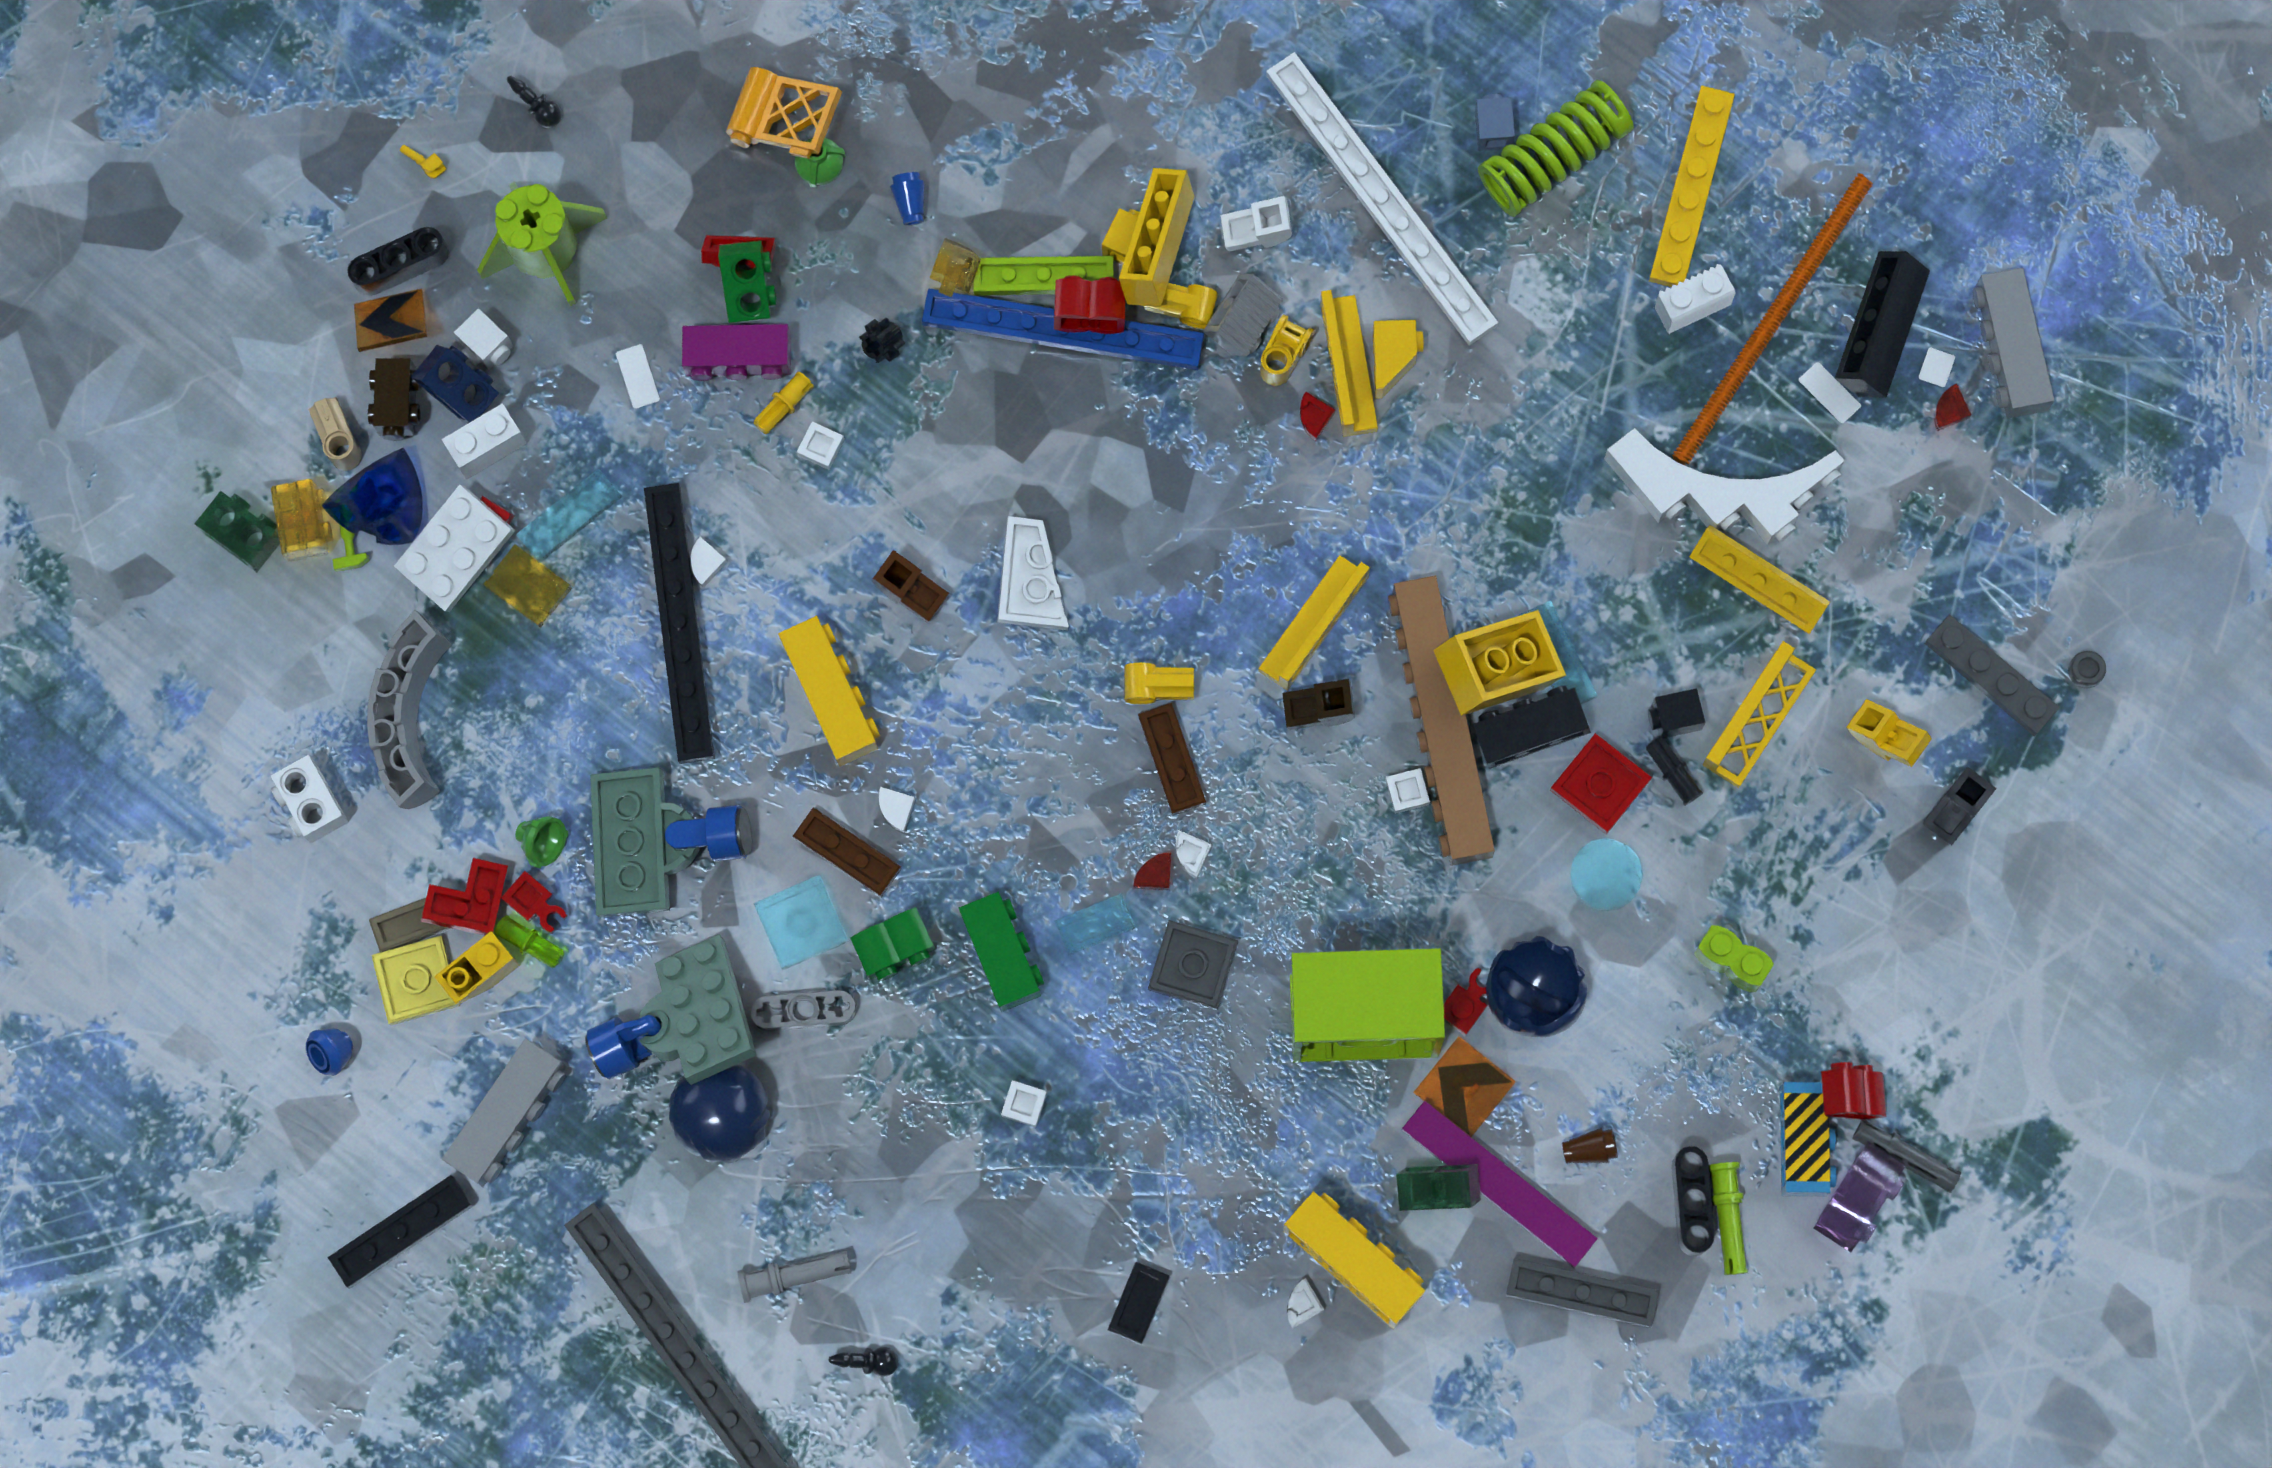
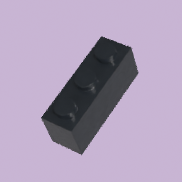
(1531, 726)

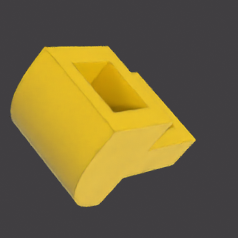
(1888, 735)

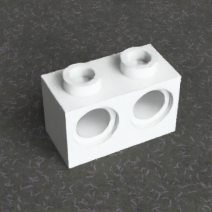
(314, 795)

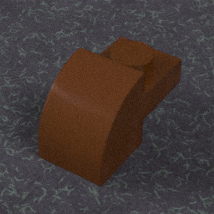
(908, 586)

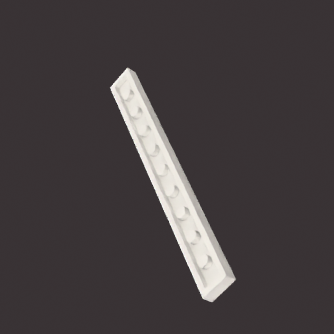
(1382, 199)

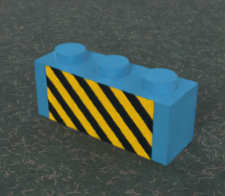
(1805, 1141)

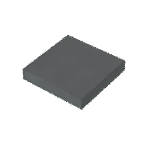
(1192, 965)

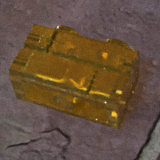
(301, 520)

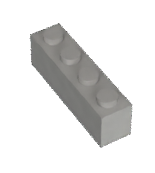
(2013, 343)
(504, 1113)

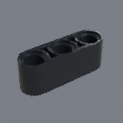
(380, 261)
(1700, 1184)

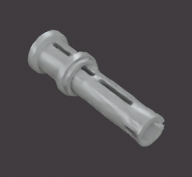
(776, 1278)

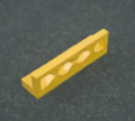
(1348, 364)
(1314, 622)
(1752, 702)

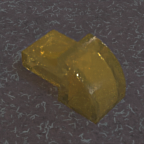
(955, 267)

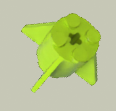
(537, 234)

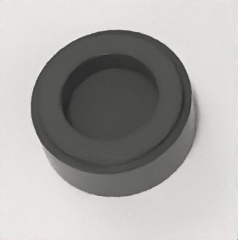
(2087, 669)

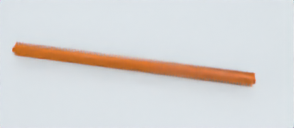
(1772, 319)

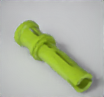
(1727, 1199)

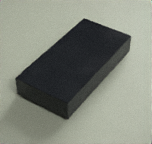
(1138, 1303)

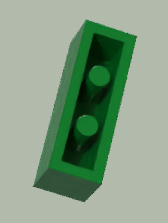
(1001, 951)

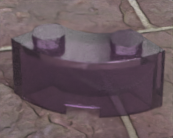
(1860, 1197)

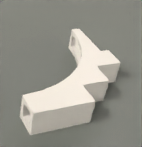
(1765, 503)

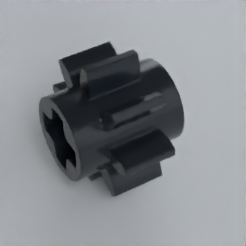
(882, 340)

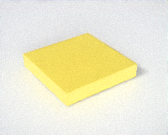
(409, 980)

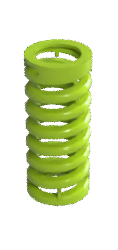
(1617, 125)

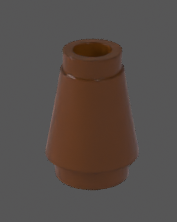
(1591, 1147)

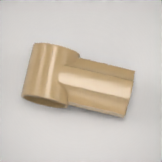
(334, 433)

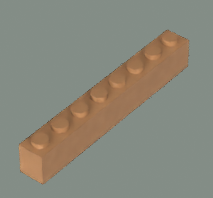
(1444, 730)

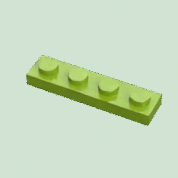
(1036, 274)

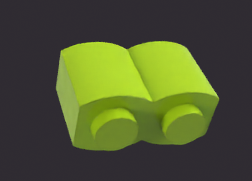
(1726, 954)

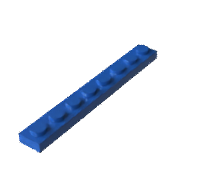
(1036, 326)

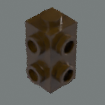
(394, 404)

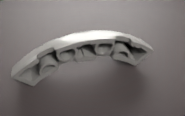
(395, 707)

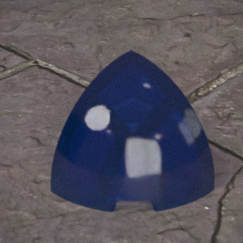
(381, 500)

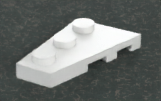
(1028, 580)

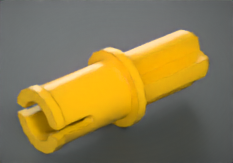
(783, 402)

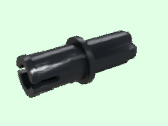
(1673, 770)

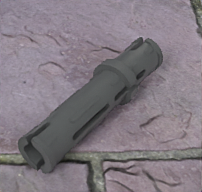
(1912, 1158)

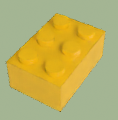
(1499, 662)

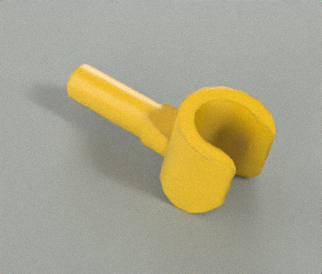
(431, 166)

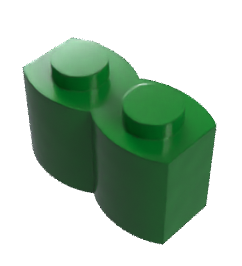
(893, 944)

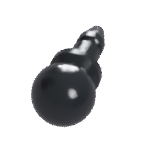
(545, 111)
(881, 1361)

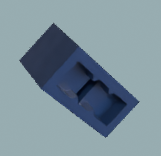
(452, 389)

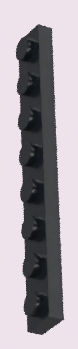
(679, 623)

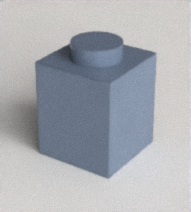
(1494, 122)

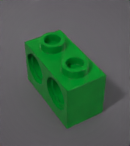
(739, 281)

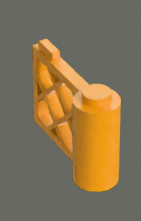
(759, 107)

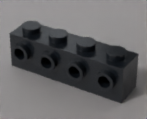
(1882, 324)

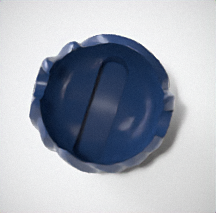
(1536, 988)
(720, 1115)

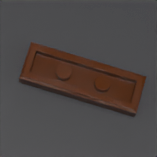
(1172, 759)
(847, 852)

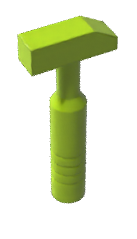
(351, 560)

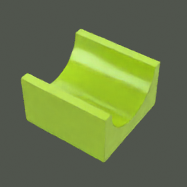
(1367, 1005)

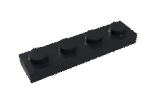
(400, 1231)

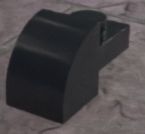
(1959, 806)

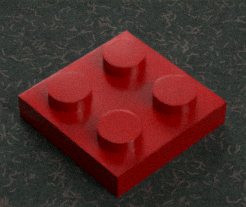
(1600, 783)

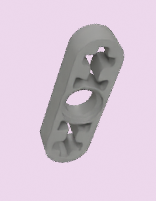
(829, 1000)

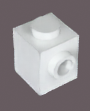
(483, 341)

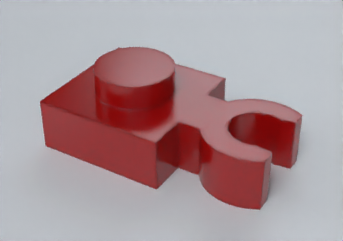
(530, 899)
(1464, 1006)

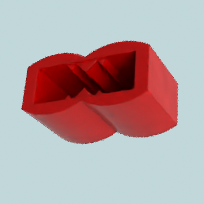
(1089, 305)
(1853, 1092)

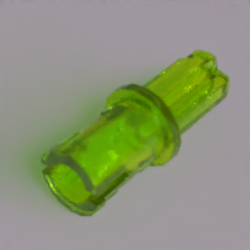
(529, 942)

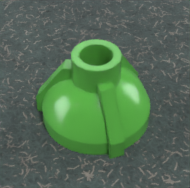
(824, 168)
(542, 840)

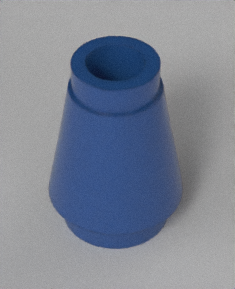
(909, 197)

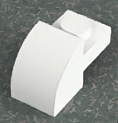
(1263, 224)

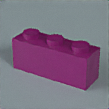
(736, 351)

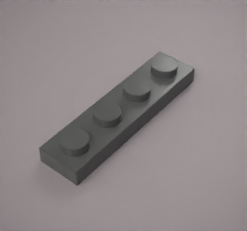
(1992, 675)
(1582, 1293)

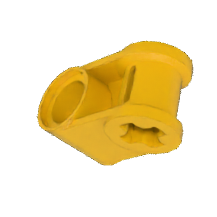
(1286, 345)

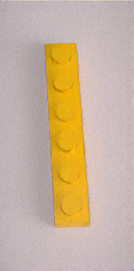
(1691, 186)

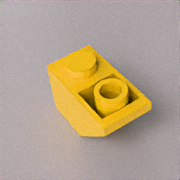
(477, 969)

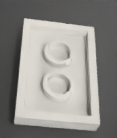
(454, 548)

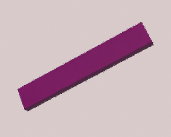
(1501, 1185)

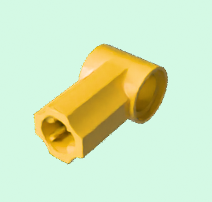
(1190, 304)
(1147, 683)

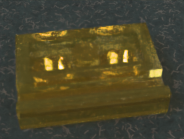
(527, 586)

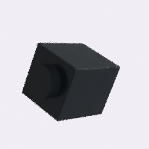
(1676, 714)

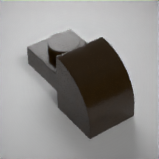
(1323, 705)

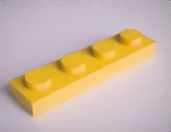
(1759, 579)

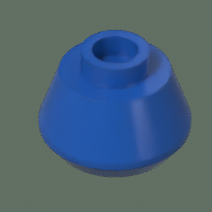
(329, 1050)

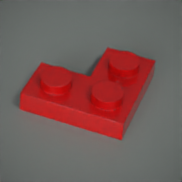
(468, 910)

